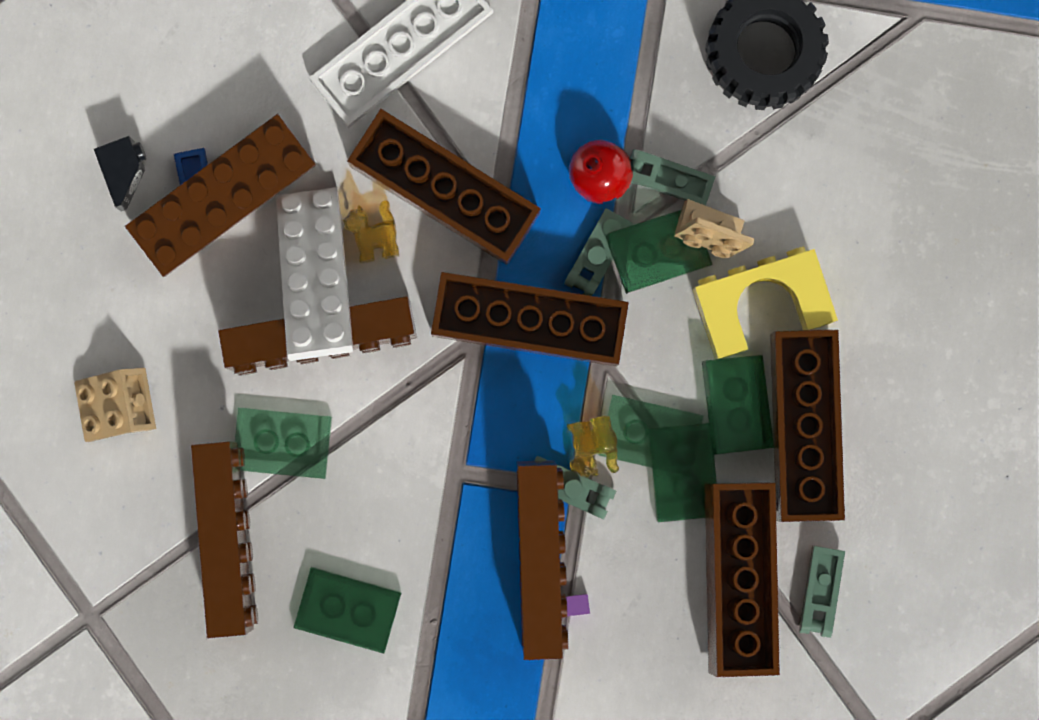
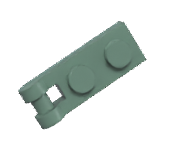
(671, 177)
(596, 253)
(577, 489)
(822, 590)

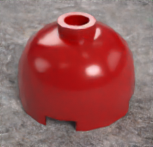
(600, 171)

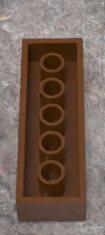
(444, 186)
(220, 195)
(529, 319)
(265, 342)
(807, 425)
(223, 539)
(540, 560)
(742, 579)

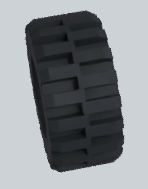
(759, 88)

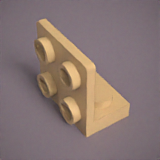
(712, 230)
(115, 404)

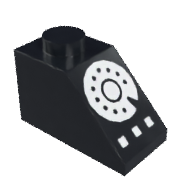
(121, 169)

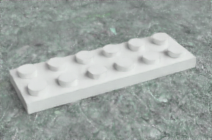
(394, 53)
(313, 274)

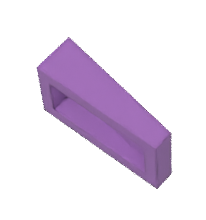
(577, 605)

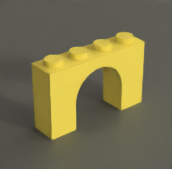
(797, 274)

